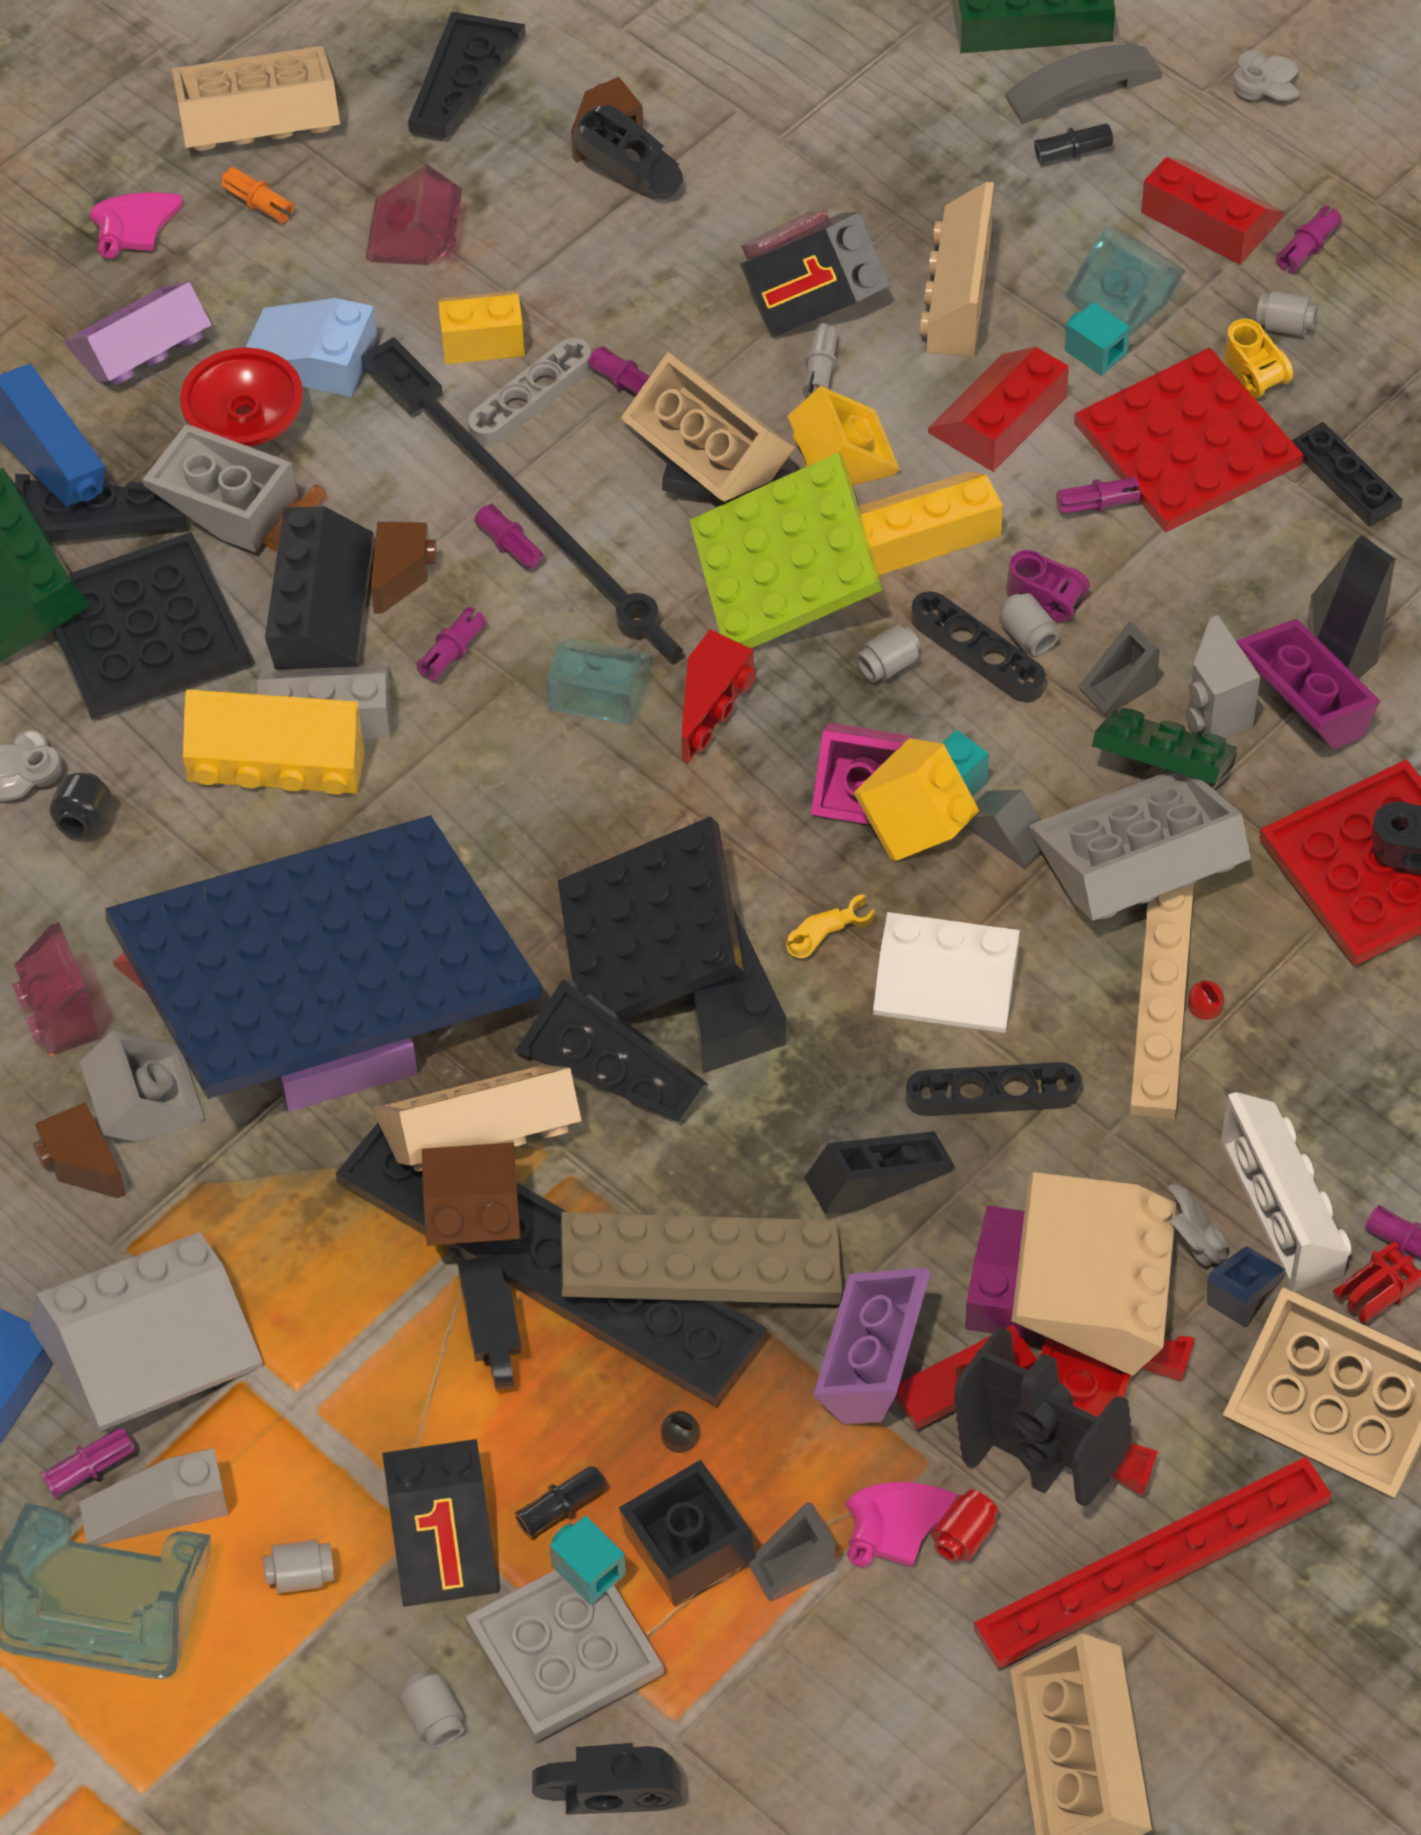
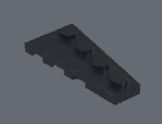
(460, 70)
(107, 514)

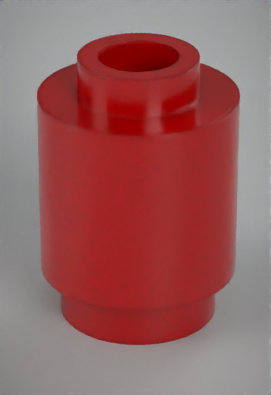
(964, 1526)

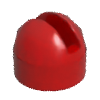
(1199, 1002)

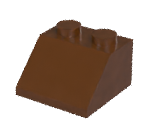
(470, 1193)

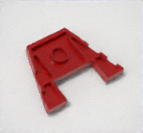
(1097, 1383)

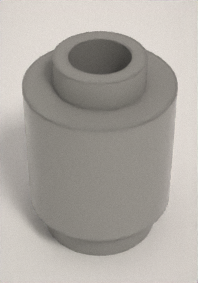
(1286, 312)
(1029, 624)
(888, 653)
(298, 1566)
(432, 1709)

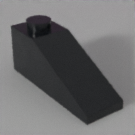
(873, 1169)

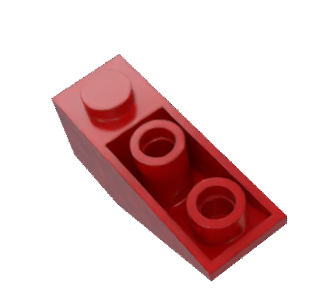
(714, 680)

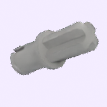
(820, 359)

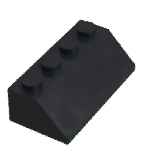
(318, 590)

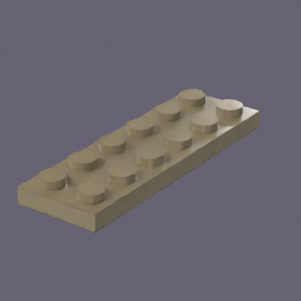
(700, 1258)

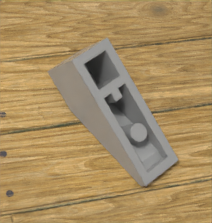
(156, 1499)

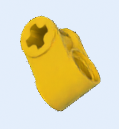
(1255, 357)

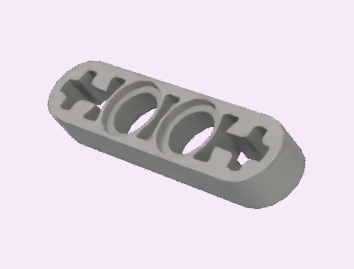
(525, 388)

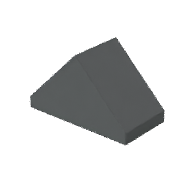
(1123, 671)
(1005, 824)
(795, 1554)

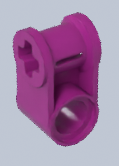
(1047, 583)

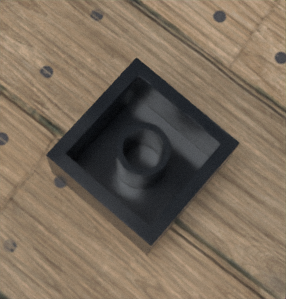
(687, 1532)

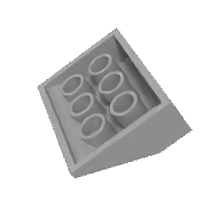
(1142, 842)
(145, 1331)

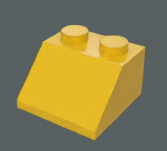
(481, 327)
(835, 424)
(916, 799)

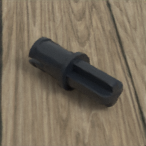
(1073, 143)
(560, 1501)

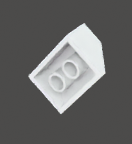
(946, 972)

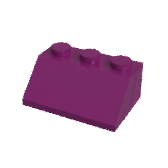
(1312, 681)

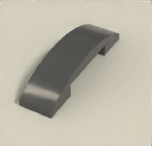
(1080, 73)

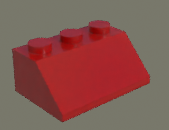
(1207, 209)
(1003, 406)

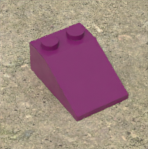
(995, 1274)

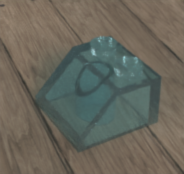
(1125, 278)
(597, 680)

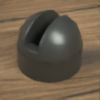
(677, 1438)

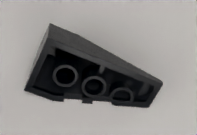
(1352, 605)

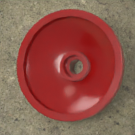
(242, 395)

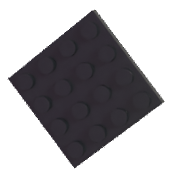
(148, 627)
(652, 921)

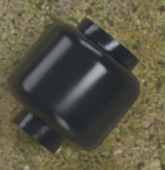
(80, 804)

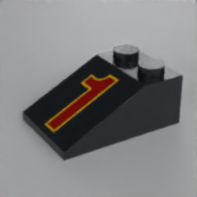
(815, 273)
(440, 1522)

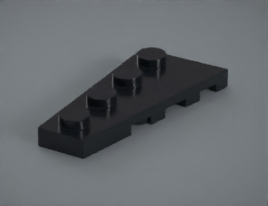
(609, 1053)

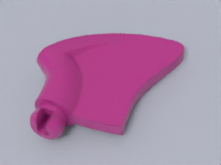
(132, 220)
(894, 1520)

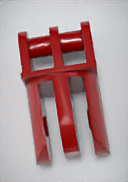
(1379, 1284)

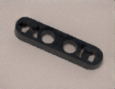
(982, 642)
(994, 1096)

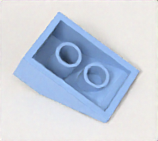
(319, 340)

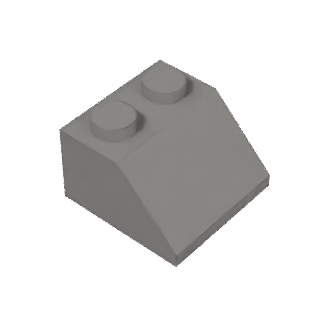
(1221, 685)
(140, 1087)

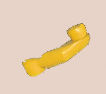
(816, 927)

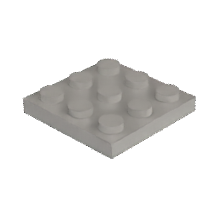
(561, 1652)

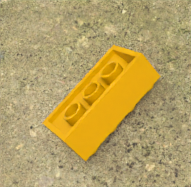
(932, 520)
(272, 741)

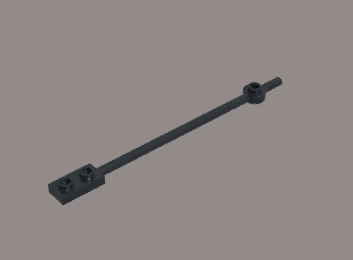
(417, 389)

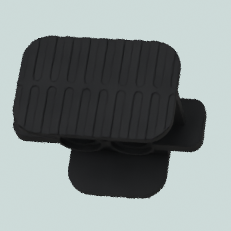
(1037, 1421)

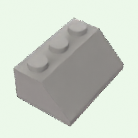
(361, 684)

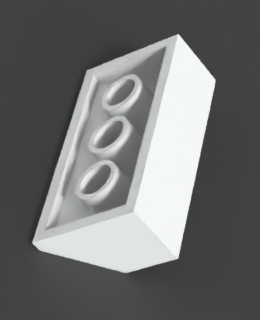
(1283, 1192)

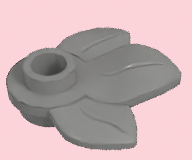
(1265, 76)
(27, 764)
(1202, 1236)

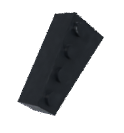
(738, 1013)

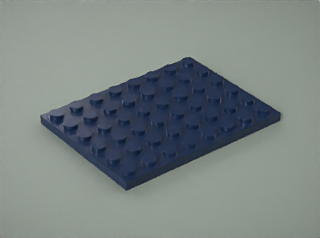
(321, 955)

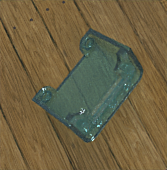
(97, 1601)

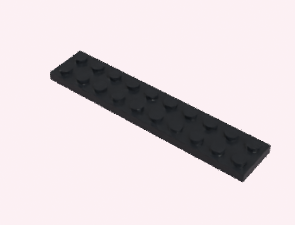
(685, 1340)

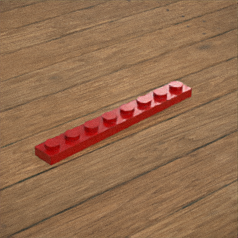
(1151, 1562)

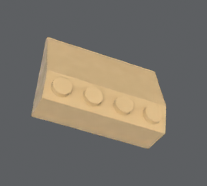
(255, 97)
(1095, 1267)
(1333, 1392)

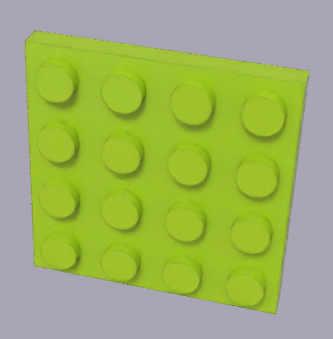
(786, 553)

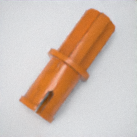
(257, 194)

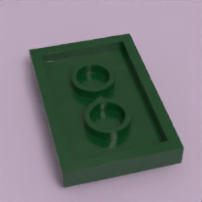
(1164, 745)

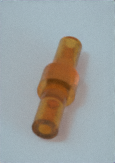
(310, 499)

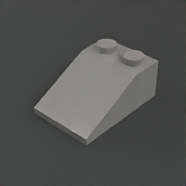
(223, 485)

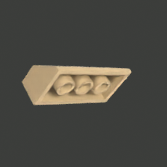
(959, 274)
(705, 430)
(482, 1113)
(1080, 1741)

